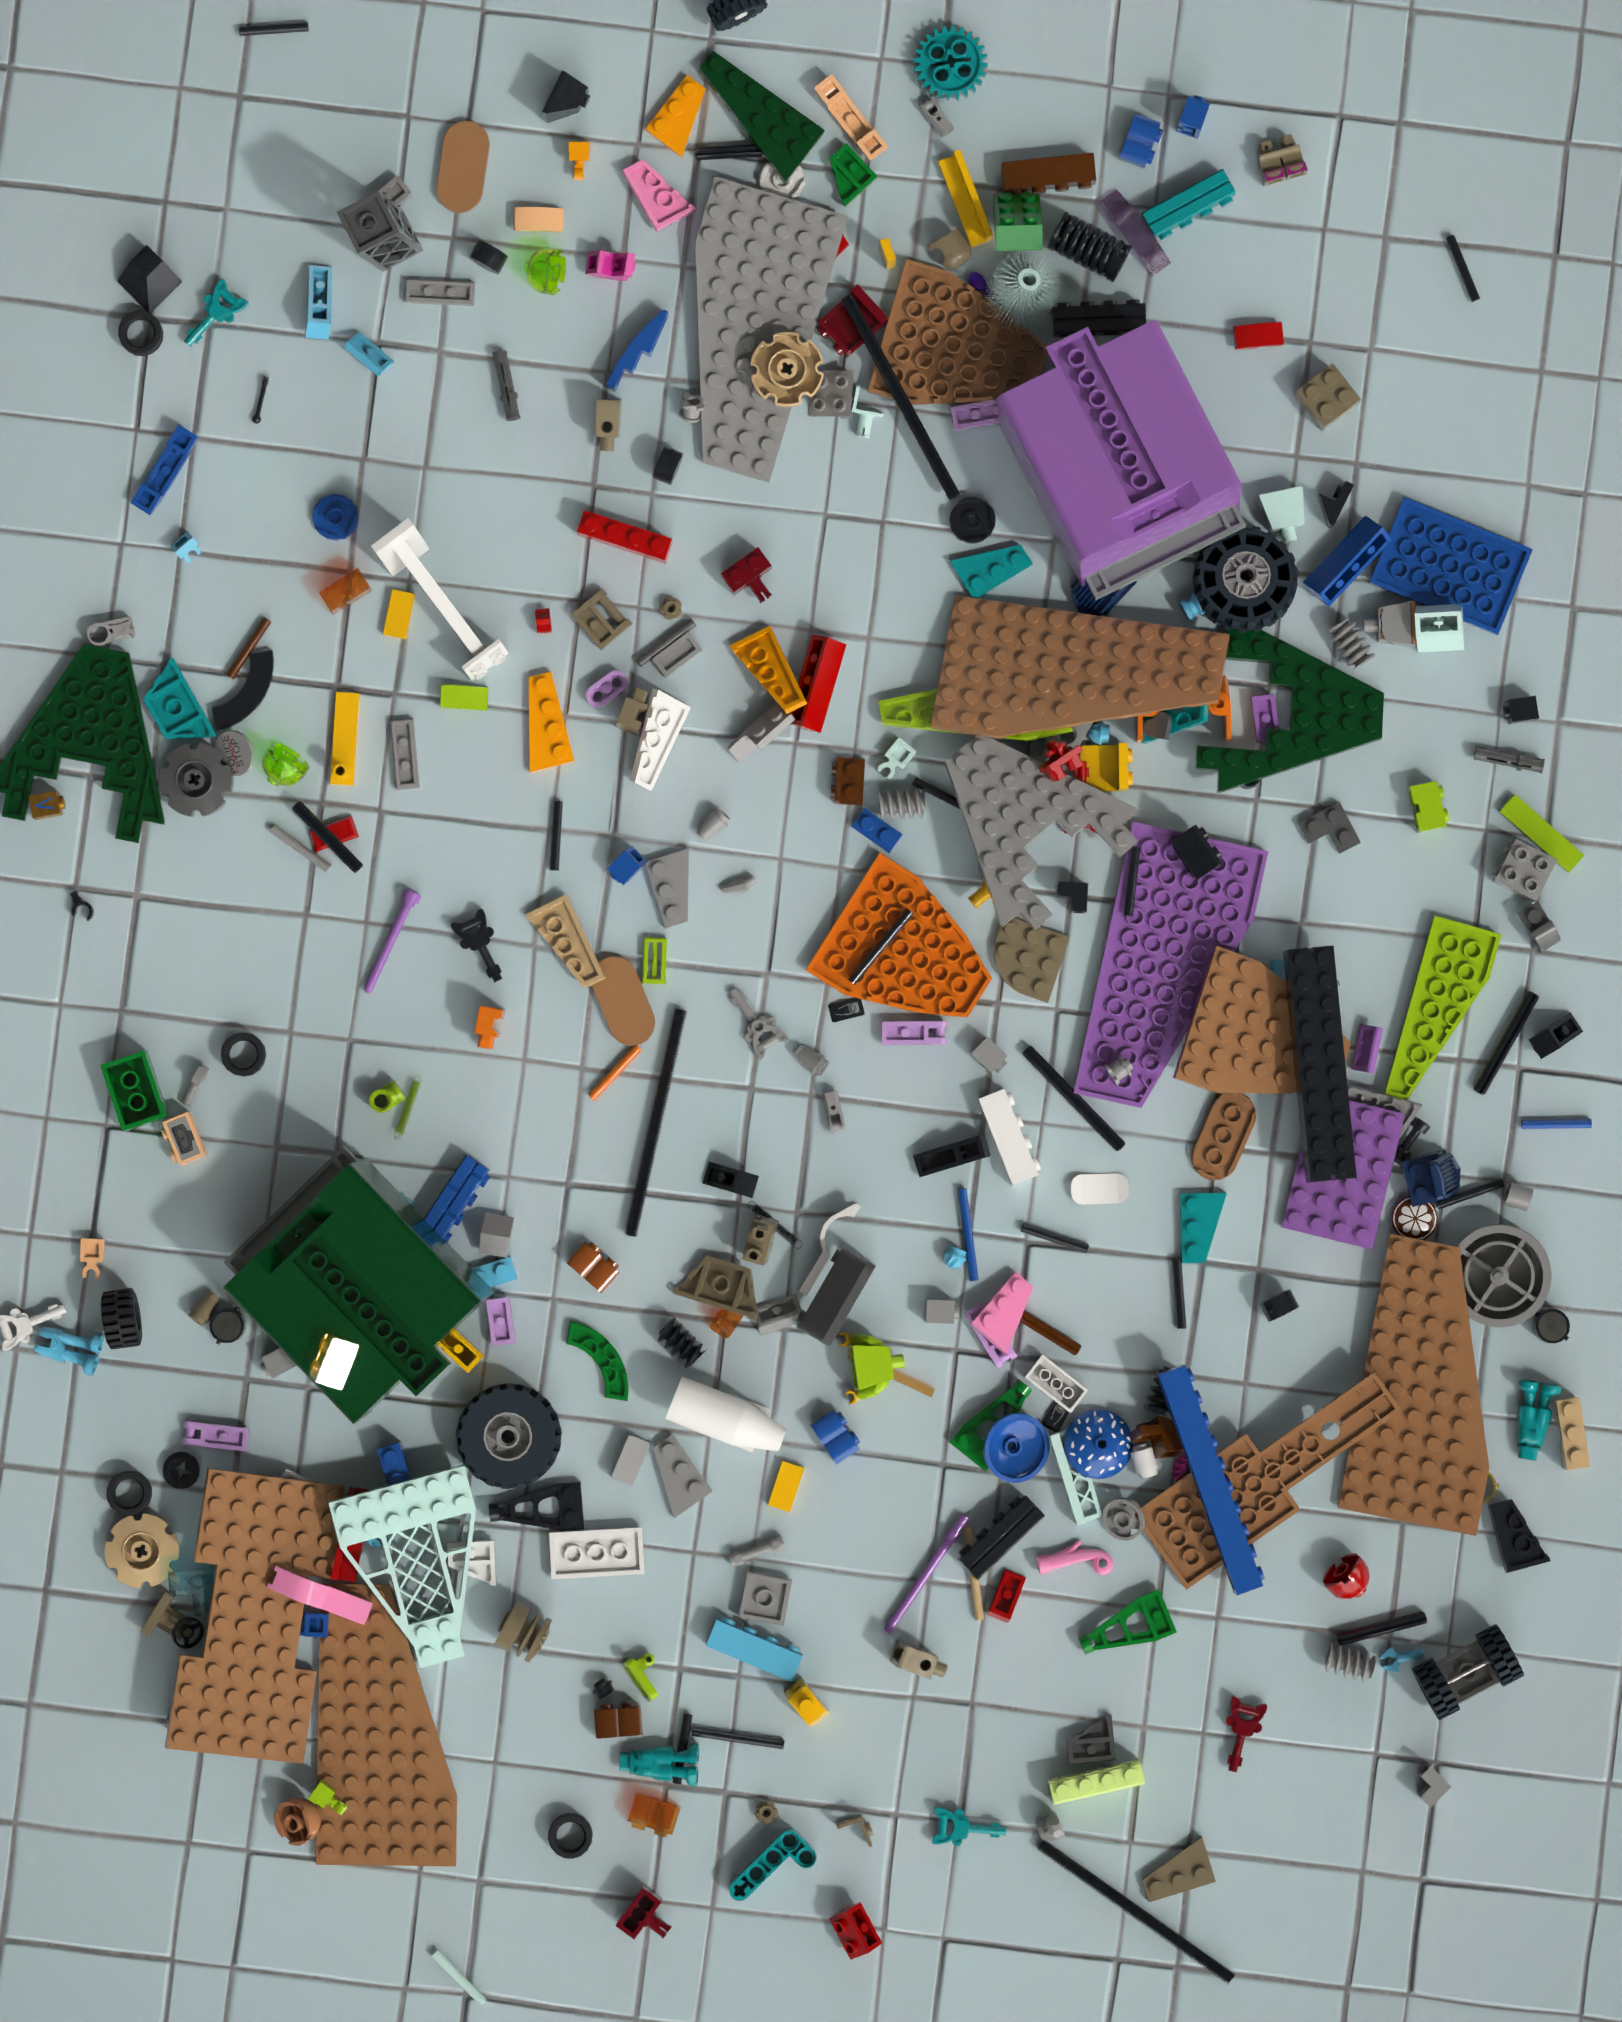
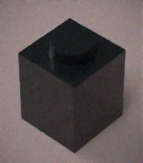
(1521, 710)

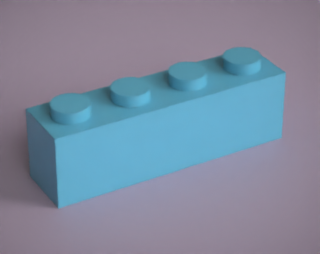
(753, 1649)

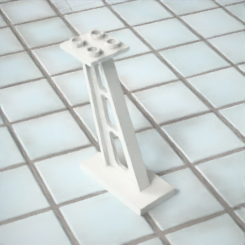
(402, 549)

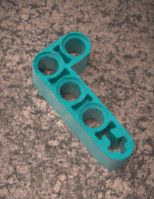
(769, 1867)

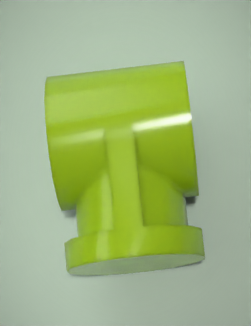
(392, 1093)

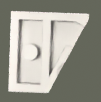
(481, 1560)

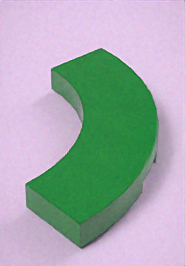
(605, 1356)

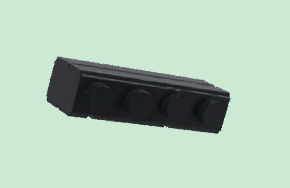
(1100, 319)
(1000, 1537)

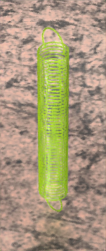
(407, 1108)

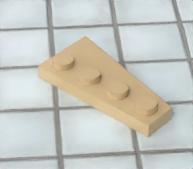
(566, 936)

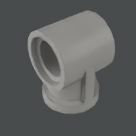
(1518, 1196)

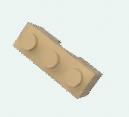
(1572, 1432)

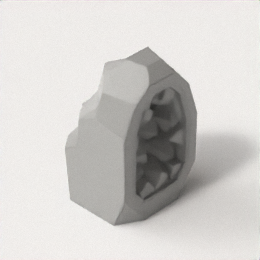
(1049, 1827)

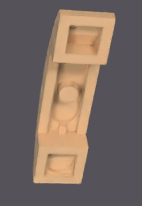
(850, 118)

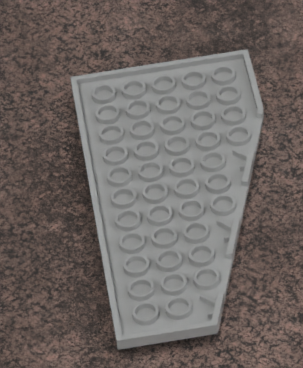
(757, 275)

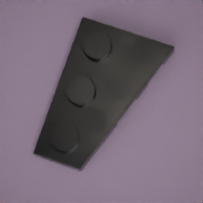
(1514, 1538)

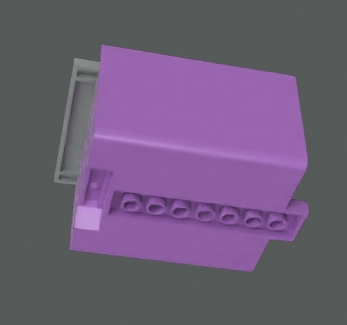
(1121, 457)

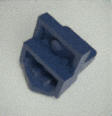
(1087, 604)
(1431, 1177)

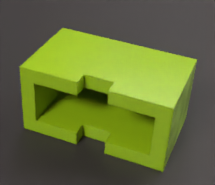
(1429, 806)

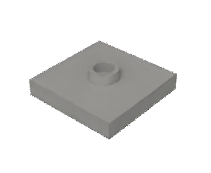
(765, 1598)

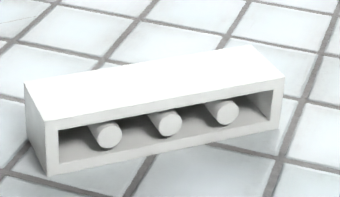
(1008, 1136)

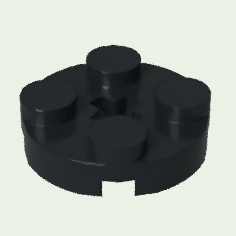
(963, 530)

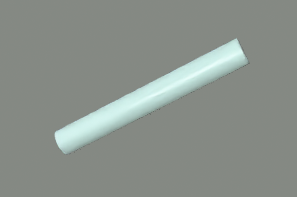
(458, 1977)

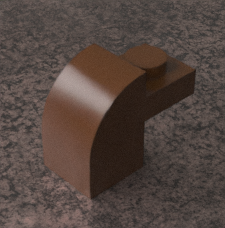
(1161, 1434)

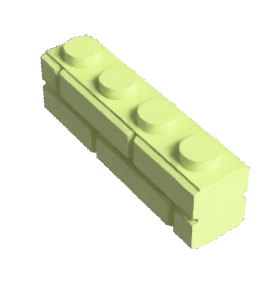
(1096, 1781)

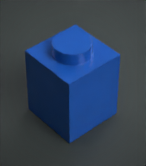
(627, 865)

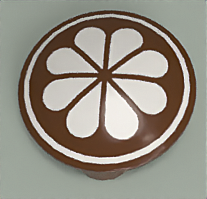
(1415, 1221)

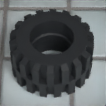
(121, 1318)

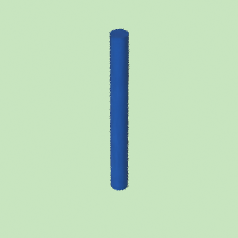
(968, 1234)

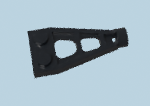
(570, 1508)

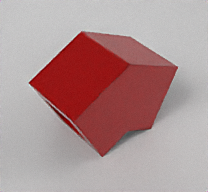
(543, 621)

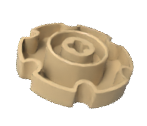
(804, 375)
(125, 1557)

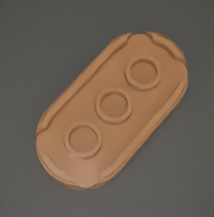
(463, 166)
(624, 1002)
(1223, 1136)

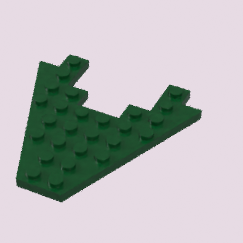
(94, 720)

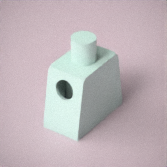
(1283, 511)

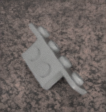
(760, 732)

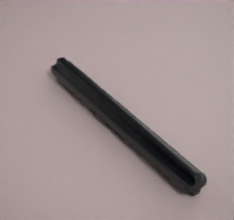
(1073, 1098)

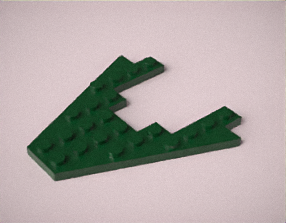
(1326, 714)

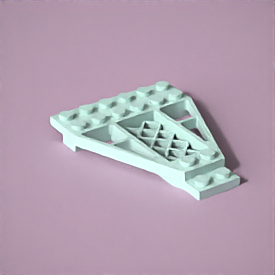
(406, 1507)

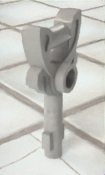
(758, 1026)

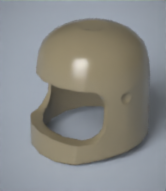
(954, 249)

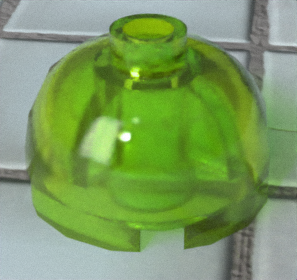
(545, 270)
(282, 765)

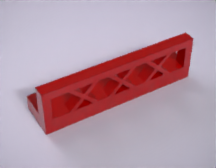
(342, 1567)

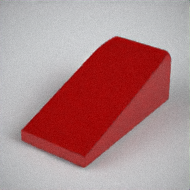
(1006, 1596)

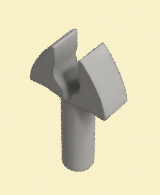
(198, 1077)

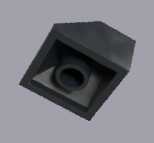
(565, 98)
(148, 279)

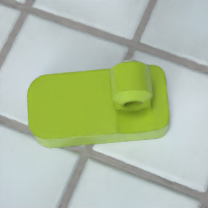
(635, 1672)

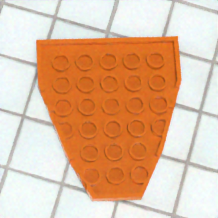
(922, 969)

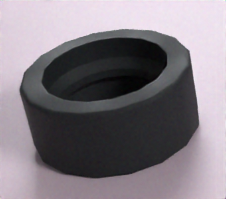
(135, 316)
(225, 1054)
(111, 1492)
(567, 1853)

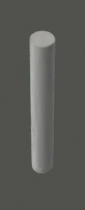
(300, 848)

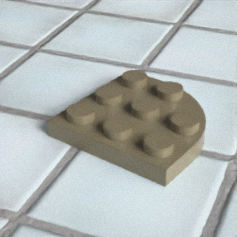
(1029, 958)

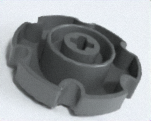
(178, 777)

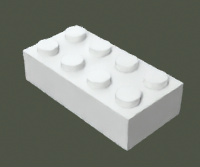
(1056, 1383)

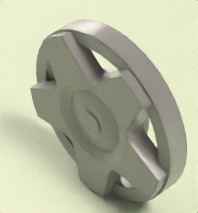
(1123, 1518)

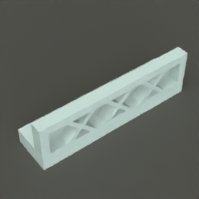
(1070, 1484)

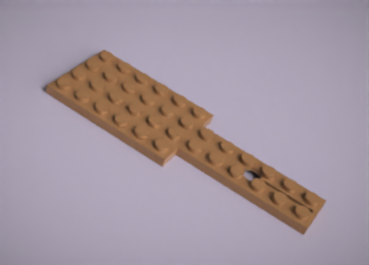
(1261, 1480)

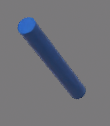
(1556, 1124)

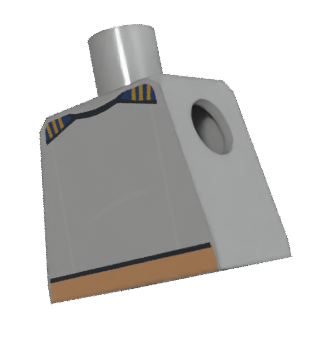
(1394, 624)

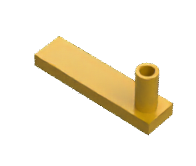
(345, 738)

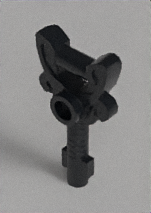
(478, 941)

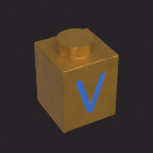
(47, 805)

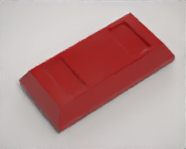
(343, 829)

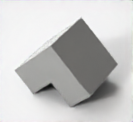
(496, 1235)
(1435, 1787)

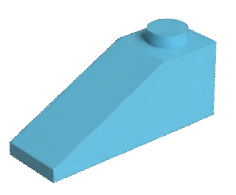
(318, 302)

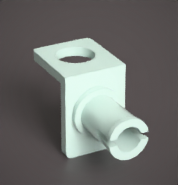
(865, 418)

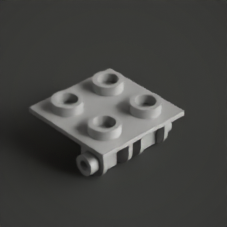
(834, 395)

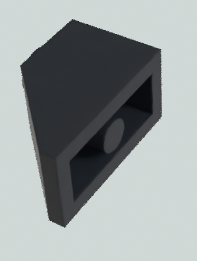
(1555, 1035)
(730, 1179)

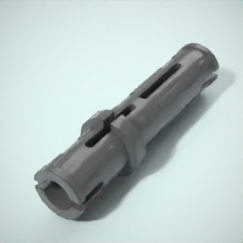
(512, 411)
(1513, 760)

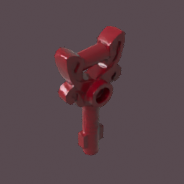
(1242, 1728)

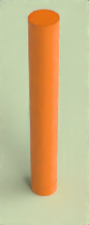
(615, 1072)

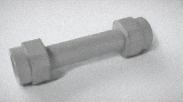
(775, 1545)

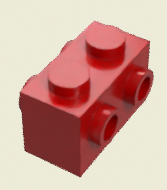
(855, 1930)

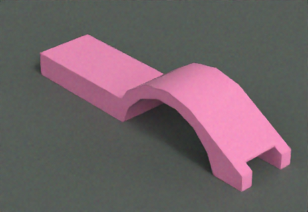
(320, 1595)

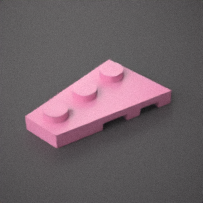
(657, 198)

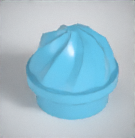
(1099, 733)
(954, 1257)

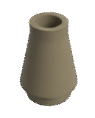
(204, 1308)

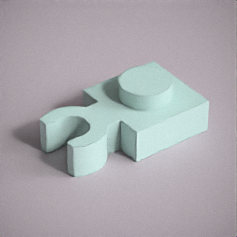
(898, 755)

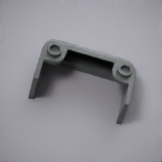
(835, 1296)

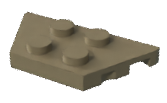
(721, 1286)

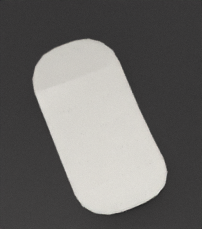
(1099, 1188)

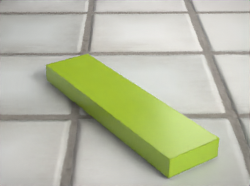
(1541, 833)

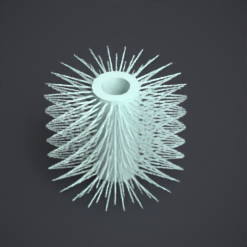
(1023, 289)

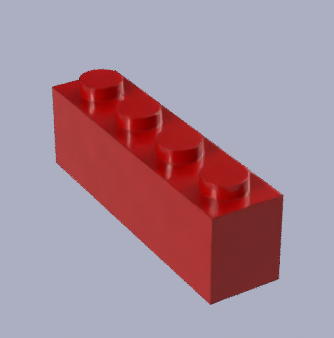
(624, 536)
(818, 681)

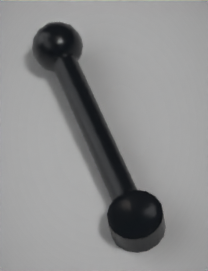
(256, 418)

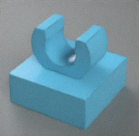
(184, 545)

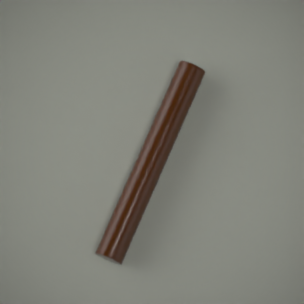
(248, 648)

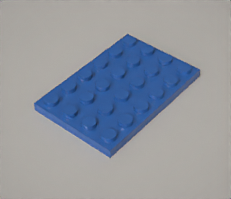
(1449, 563)

